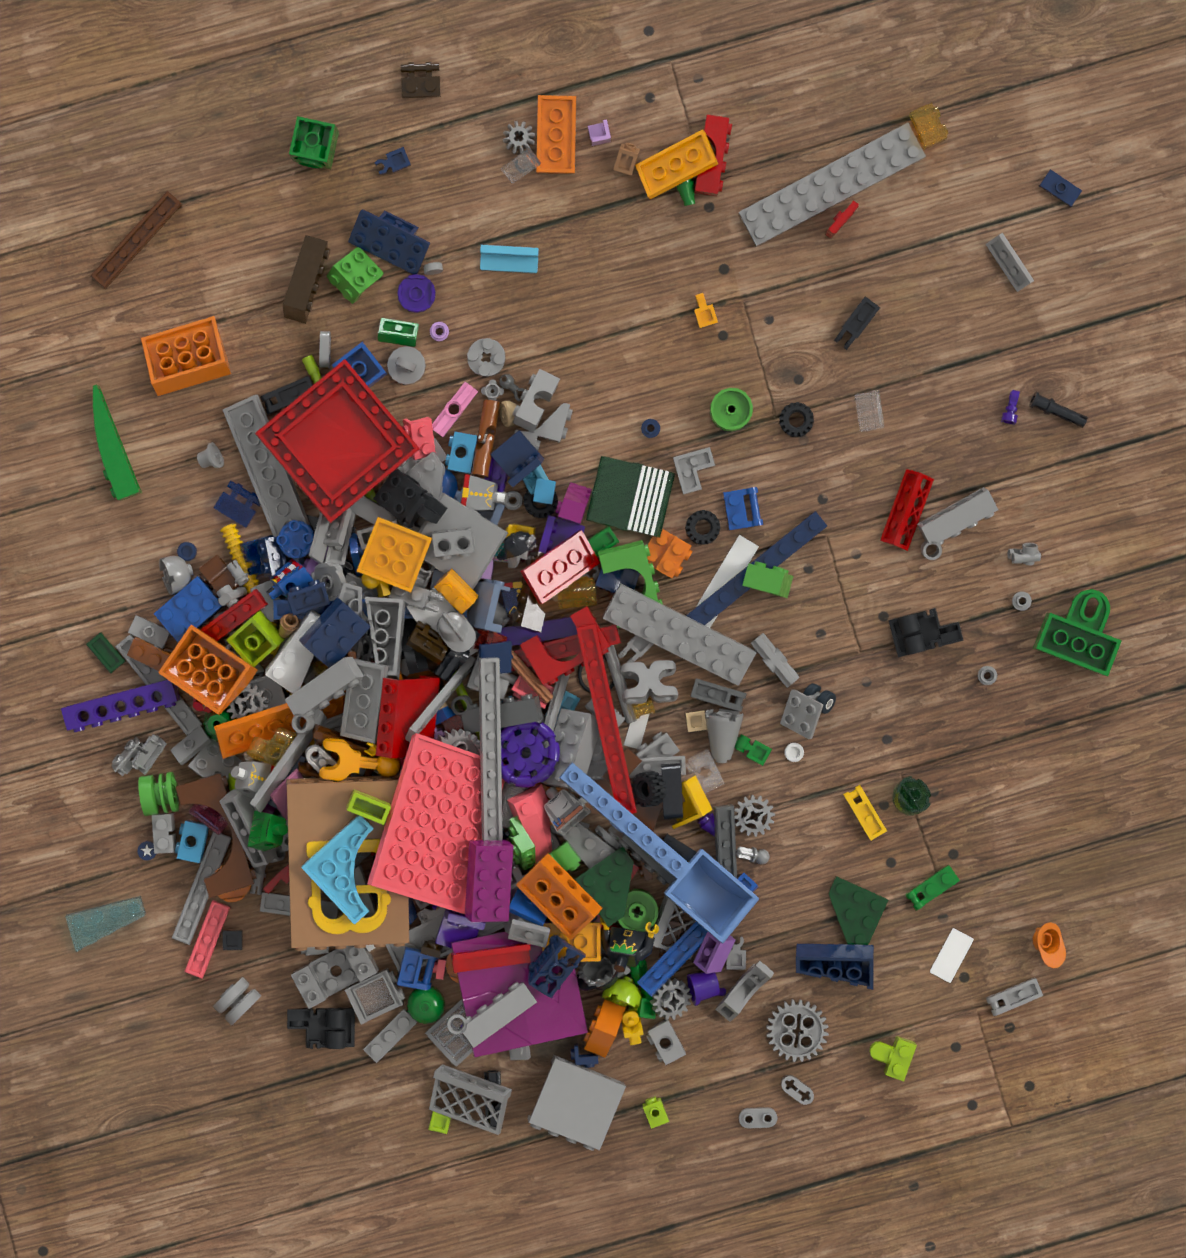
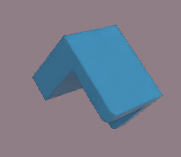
(544, 491)

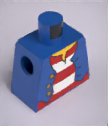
(288, 576)

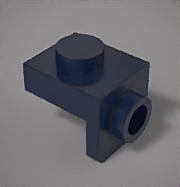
(586, 1060)

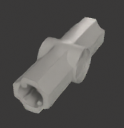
(775, 660)

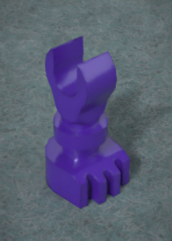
(1010, 417)

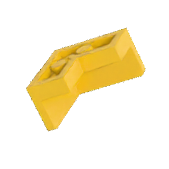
(695, 802)

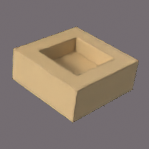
(696, 721)

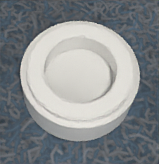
(794, 752)

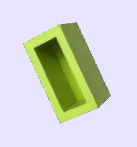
(368, 806)

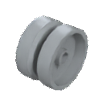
(236, 1000)

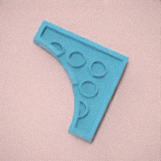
(334, 868)

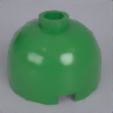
(426, 1005)

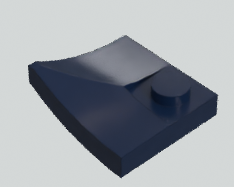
(611, 580)

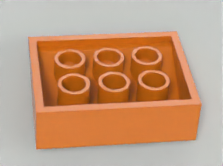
(185, 356)
(207, 670)

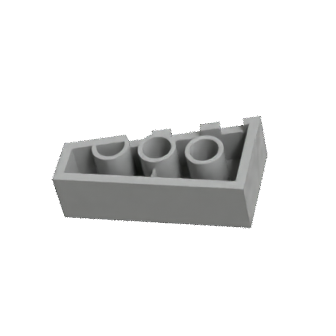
(387, 627)
(588, 845)

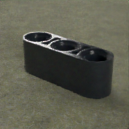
(673, 800)

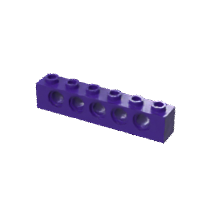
(72, 713)

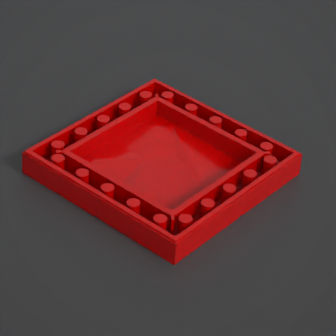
(337, 441)

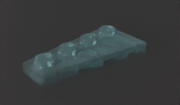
(97, 922)

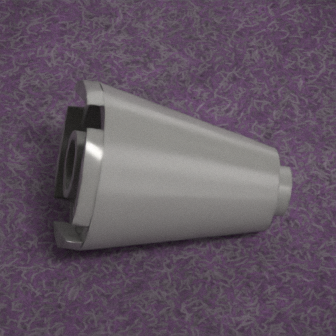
(723, 732)

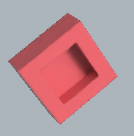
(439, 968)

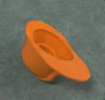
(1050, 945)

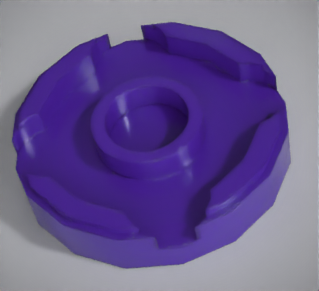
(416, 293)

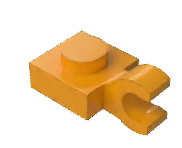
(704, 314)

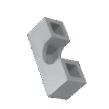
(542, 386)

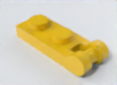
(865, 813)

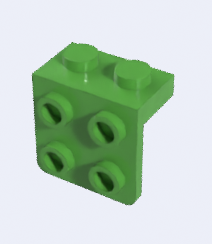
(354, 274)

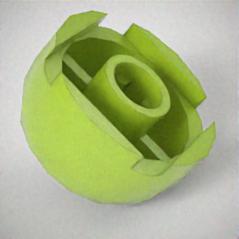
(624, 993)

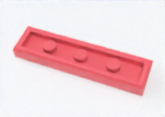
(207, 939)

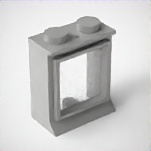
(375, 995)

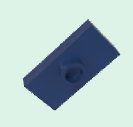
(1060, 188)

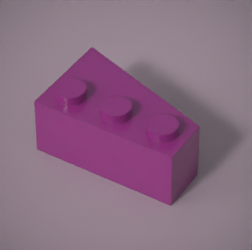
(574, 503)

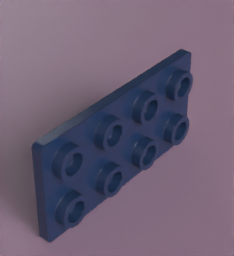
(390, 240)

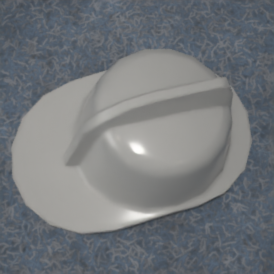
(456, 631)

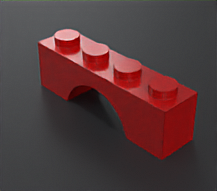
(716, 130)

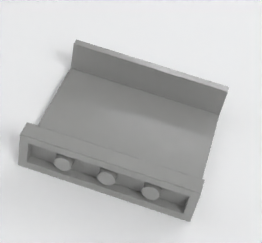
(577, 1103)

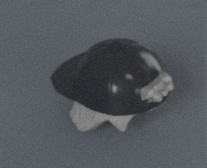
(517, 547)

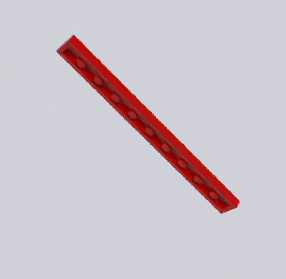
(606, 716)

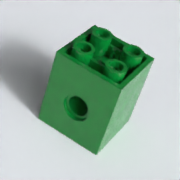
(313, 143)

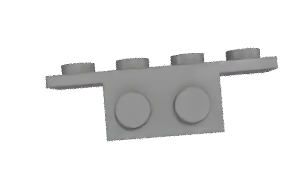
(329, 535)

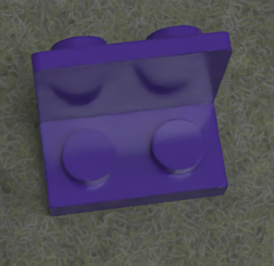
(556, 532)
(456, 927)

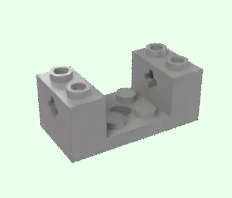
(318, 982)

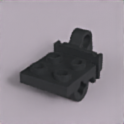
(407, 500)
(921, 631)
(415, 661)
(327, 1028)

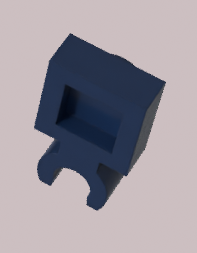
(396, 160)

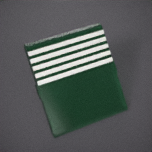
(630, 496)

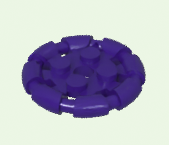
(534, 761)

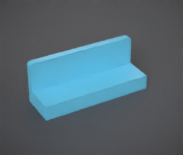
(509, 258)

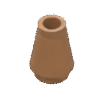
(288, 625)

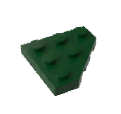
(609, 885)
(856, 910)

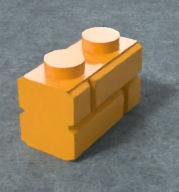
(456, 591)

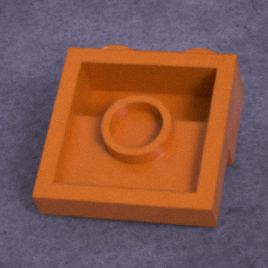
(668, 553)

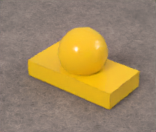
(372, 583)

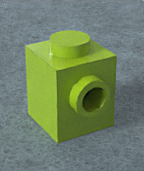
(655, 1112)

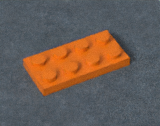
(556, 134)

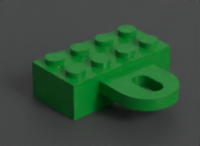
(1078, 637)

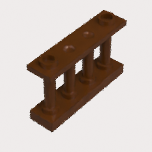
(321, 733)

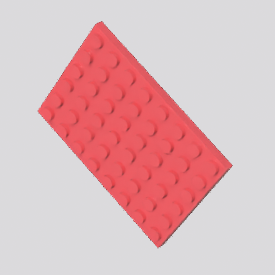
(431, 825)

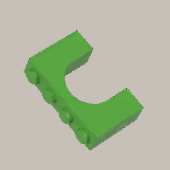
(633, 557)

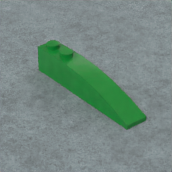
(112, 451)

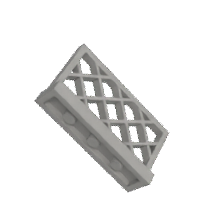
(664, 915)
(470, 1084)

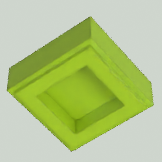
(439, 1123)

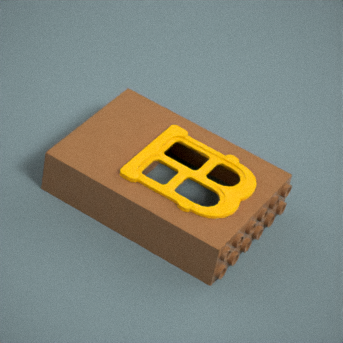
(313, 818)

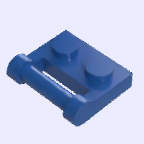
(736, 508)
(411, 967)

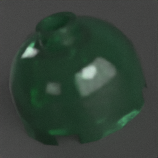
(911, 796)

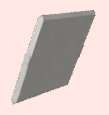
(486, 537)

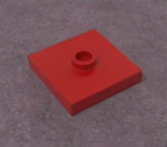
(841, 218)

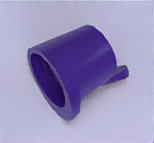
(703, 987)

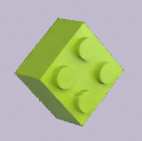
(255, 639)

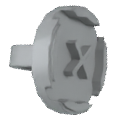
(406, 365)

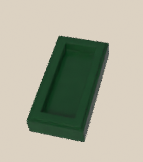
(106, 652)

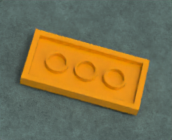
(676, 164)

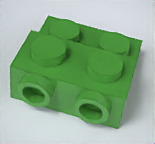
(523, 846)

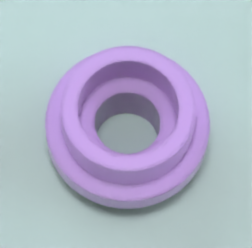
(434, 327)

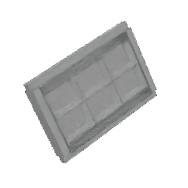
(453, 1046)

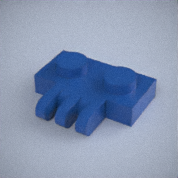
(356, 552)

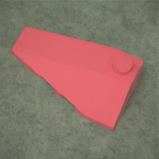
(531, 813)

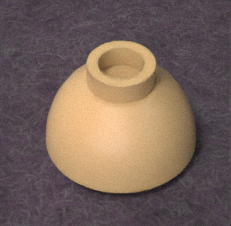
(506, 411)

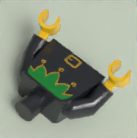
(627, 946)

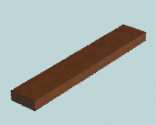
(136, 240)

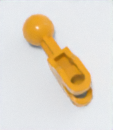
(351, 761)

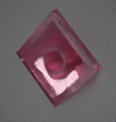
(209, 817)

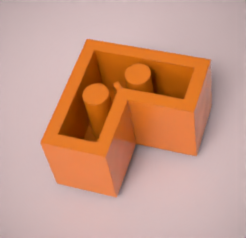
(604, 1029)

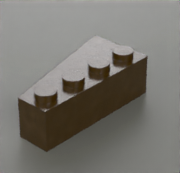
(305, 279)

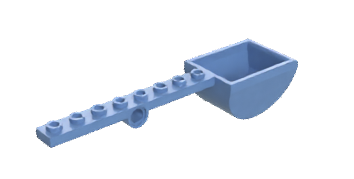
(699, 887)

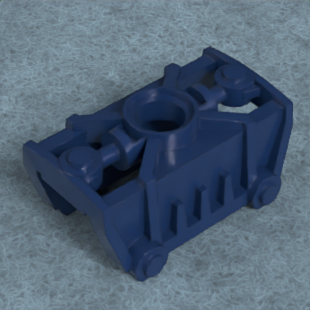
(548, 960)

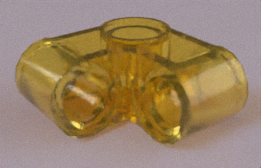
(264, 749)

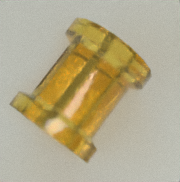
(643, 709)

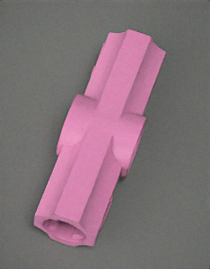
(462, 399)

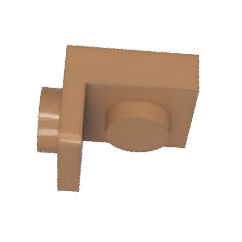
(626, 158)

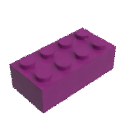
(488, 880)

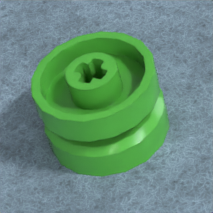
(722, 417)
(648, 911)

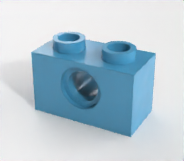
(464, 464)
(188, 852)

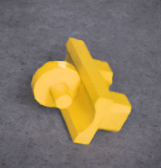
(632, 1027)

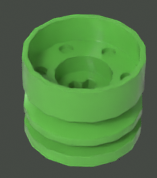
(157, 794)

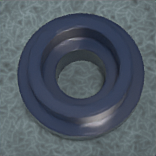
(646, 433)

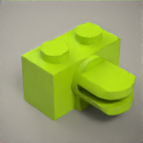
(895, 1057)

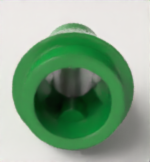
(687, 192)

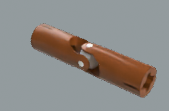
(485, 442)

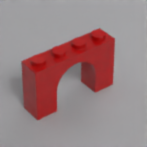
(549, 668)

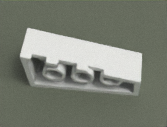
(293, 659)

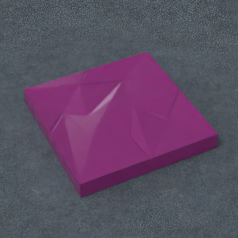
(540, 1023)

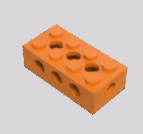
(559, 896)

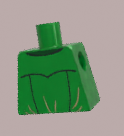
(266, 831)

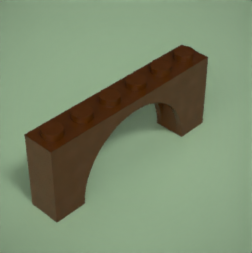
(236, 871)

